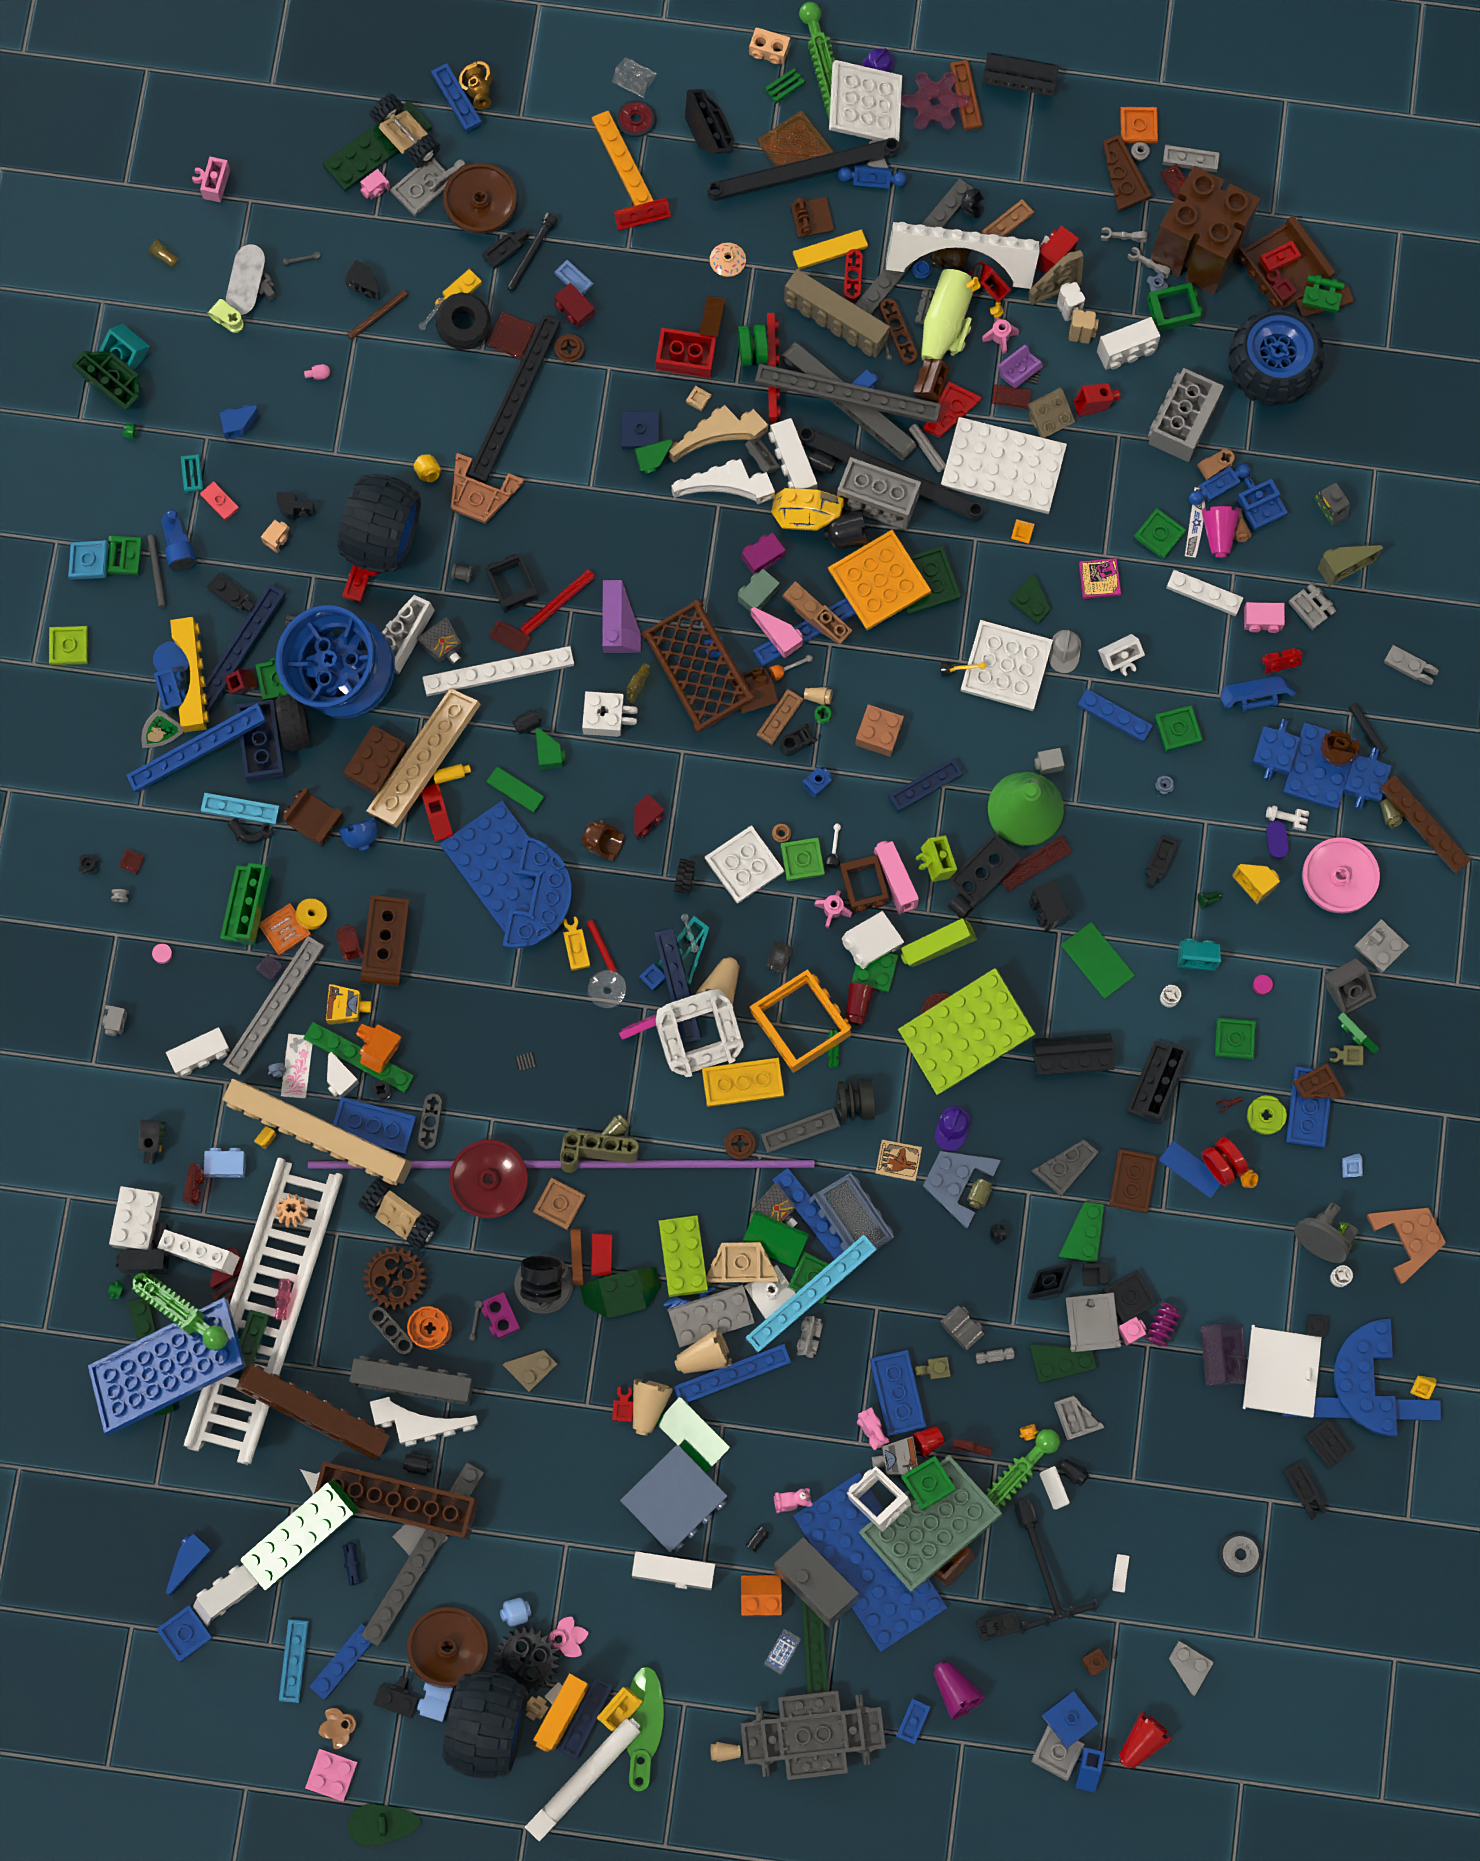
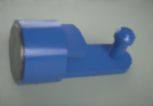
(179, 551)

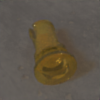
(162, 253)

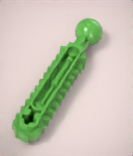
(820, 49)
(178, 1310)
(1046, 1442)

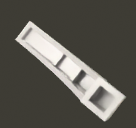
(729, 479)
(416, 1427)

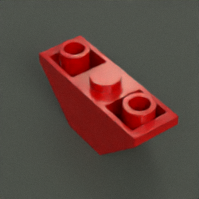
(436, 812)

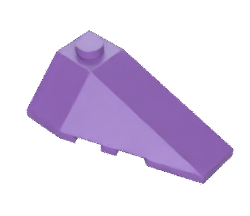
(619, 623)

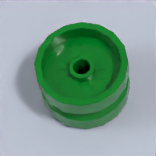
(753, 345)

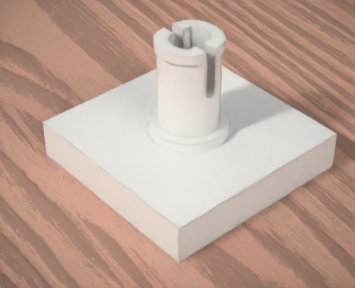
(770, 1295)

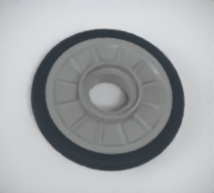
(1240, 1567)

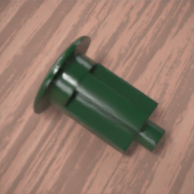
(1207, 899)

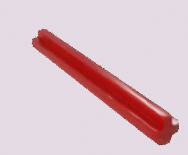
(557, 602)

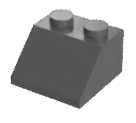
(1350, 986)

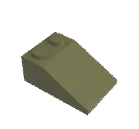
(1346, 561)

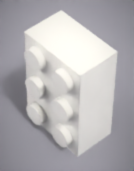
(1128, 344)
(135, 1219)

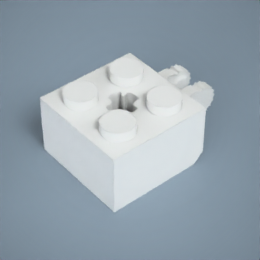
(612, 721)

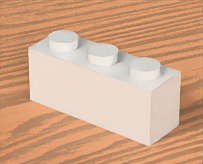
(198, 1052)

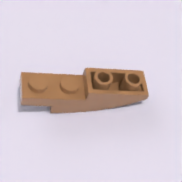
(816, 614)

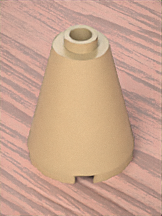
(723, 978)
(704, 1354)
(648, 1404)

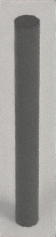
(156, 571)

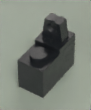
(997, 1626)

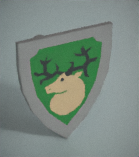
(160, 730)

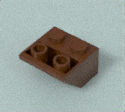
(762, 686)

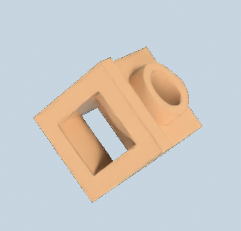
(275, 535)

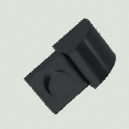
(290, 506)

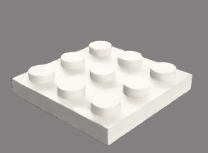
(744, 864)

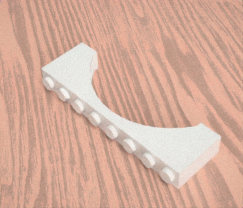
(913, 241)

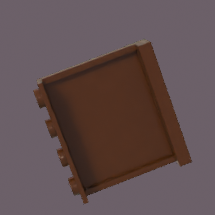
(1297, 272)

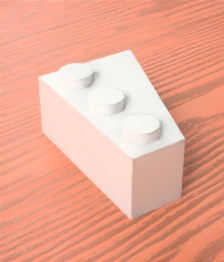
(224, 1594)

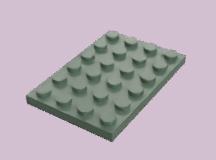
(928, 1539)

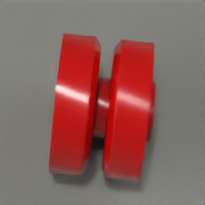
(1224, 1161)

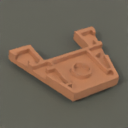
(476, 498)
(1417, 1233)

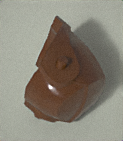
(603, 840)

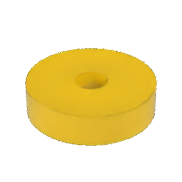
(307, 921)

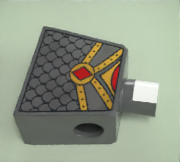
(441, 642)
(777, 1206)

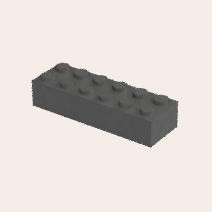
(411, 1381)

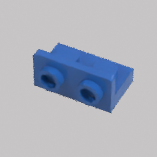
(171, 686)

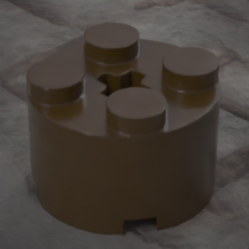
(950, 258)

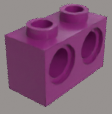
(504, 1314)

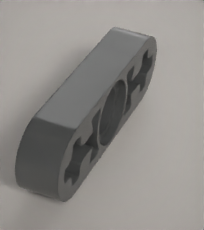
(437, 1108)

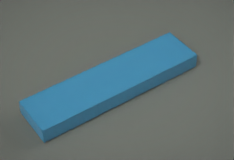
(293, 1661)

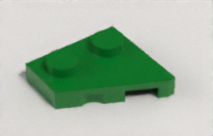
(1359, 1036)

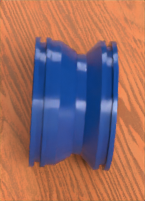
(315, 627)

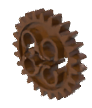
(410, 1286)

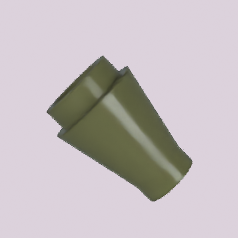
(1391, 814)
(616, 1127)

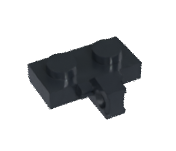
(396, 1698)

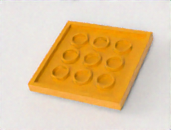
(879, 580)

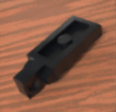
(505, 247)
(230, 593)
(1160, 859)

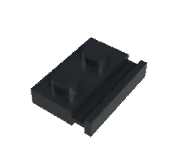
(1328, 1444)

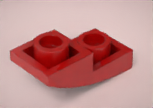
(601, 1254)

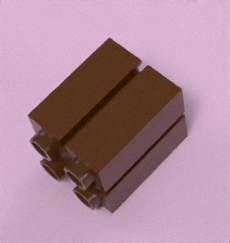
(1204, 229)

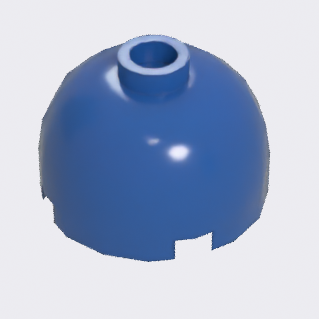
(360, 834)

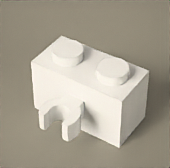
(1121, 654)

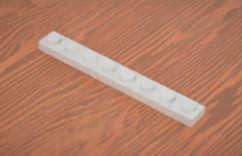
(498, 671)

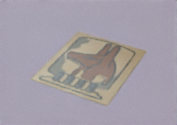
(898, 1160)

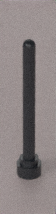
(548, 222)

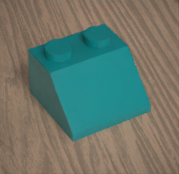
(125, 345)
(1199, 955)

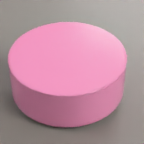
(162, 953)

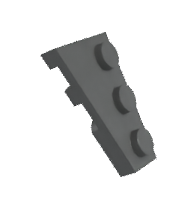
(1066, 1167)

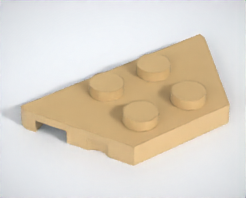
(741, 1264)

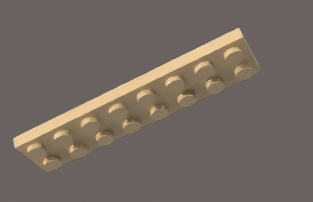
(423, 757)

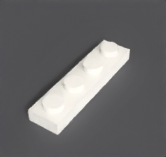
(1204, 593)

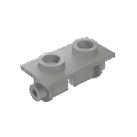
(810, 1327)

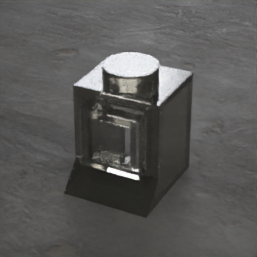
(779, 957)

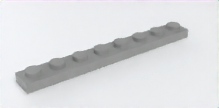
(274, 1005)

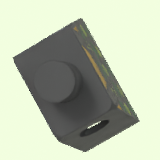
(1331, 502)

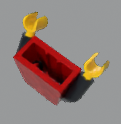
(991, 283)

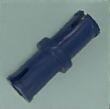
(351, 1564)

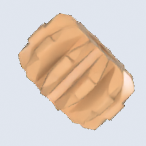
(290, 1217)

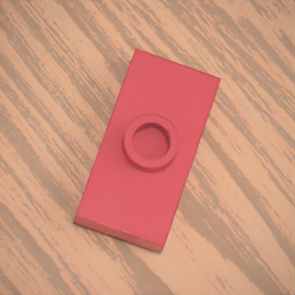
(219, 501)

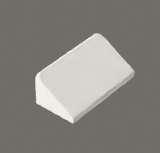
(1054, 1488)

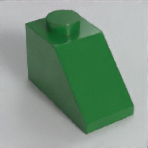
(652, 455)
(549, 751)

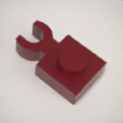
(1281, 287)

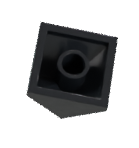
(1049, 1282)

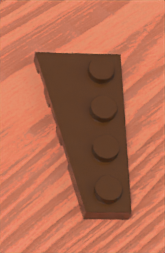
(1125, 178)

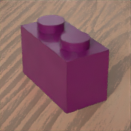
(763, 553)

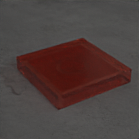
(511, 335)

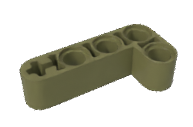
(600, 1150)

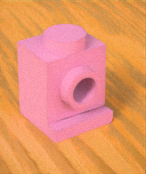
(374, 185)

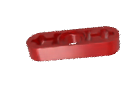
(858, 269)

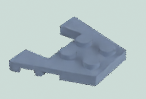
(950, 1177)

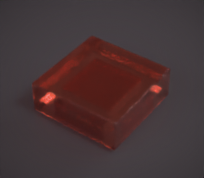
(131, 861)

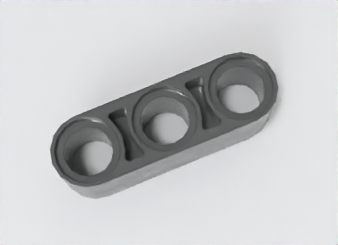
(386, 1323)

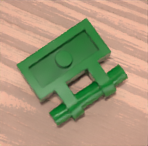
(1321, 298)

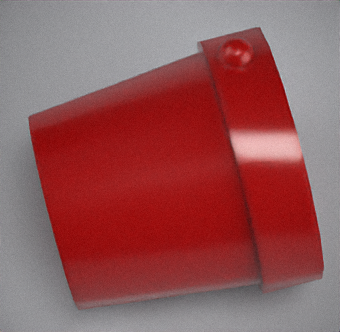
(928, 1440)

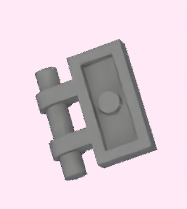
(1308, 609)

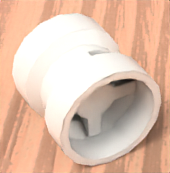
(1170, 992)
(1343, 1273)

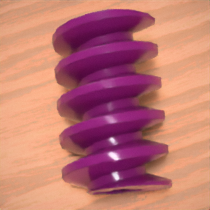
(1163, 1325)

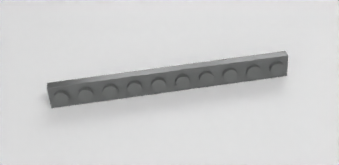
(938, 218)
(847, 393)
(415, 1566)

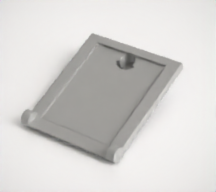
(1092, 1322)

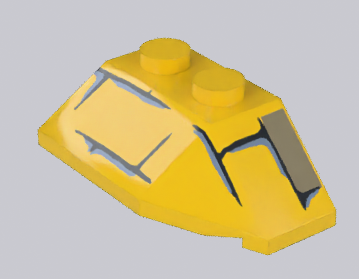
(805, 508)

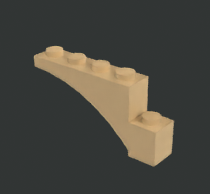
(720, 427)

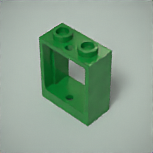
(1177, 322)

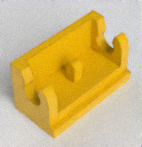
(619, 1708)

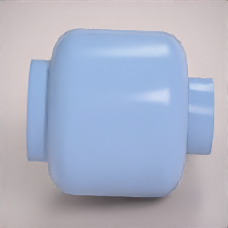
(515, 1611)

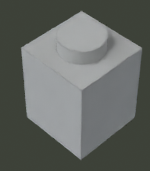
(1049, 761)

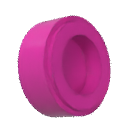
(1262, 984)

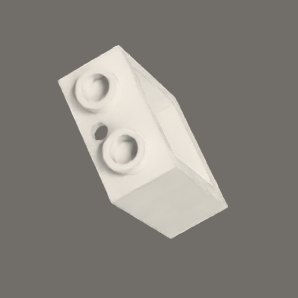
(892, 1512)

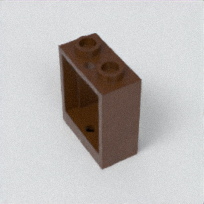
(860, 865)

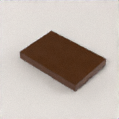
(1133, 1181)

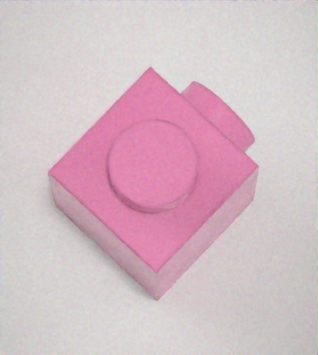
(1132, 1331)

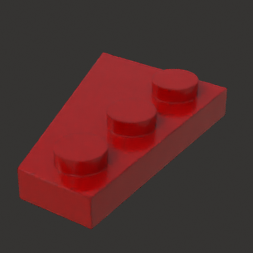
(954, 404)

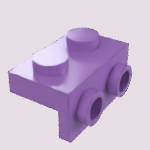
(1019, 366)

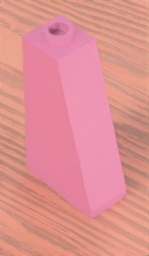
(896, 877)

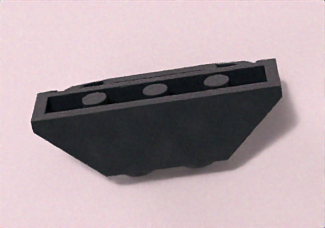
(707, 123)

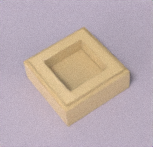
(698, 398)

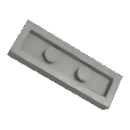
(1189, 157)

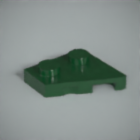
(1031, 600)

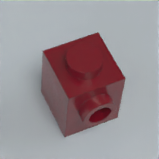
(241, 681)

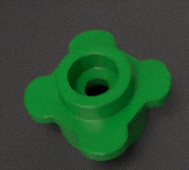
(115, 1290)

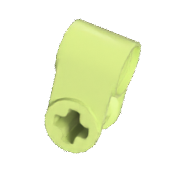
(226, 316)

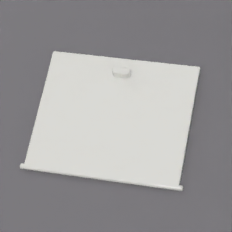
(1280, 1370)

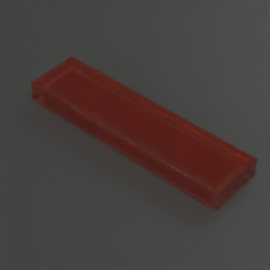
(1036, 863)

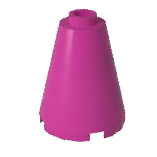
(1220, 528)

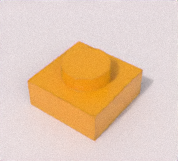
(1022, 531)

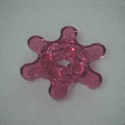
(930, 90)

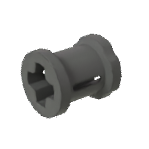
(461, 572)

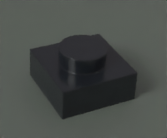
(1316, 1326)

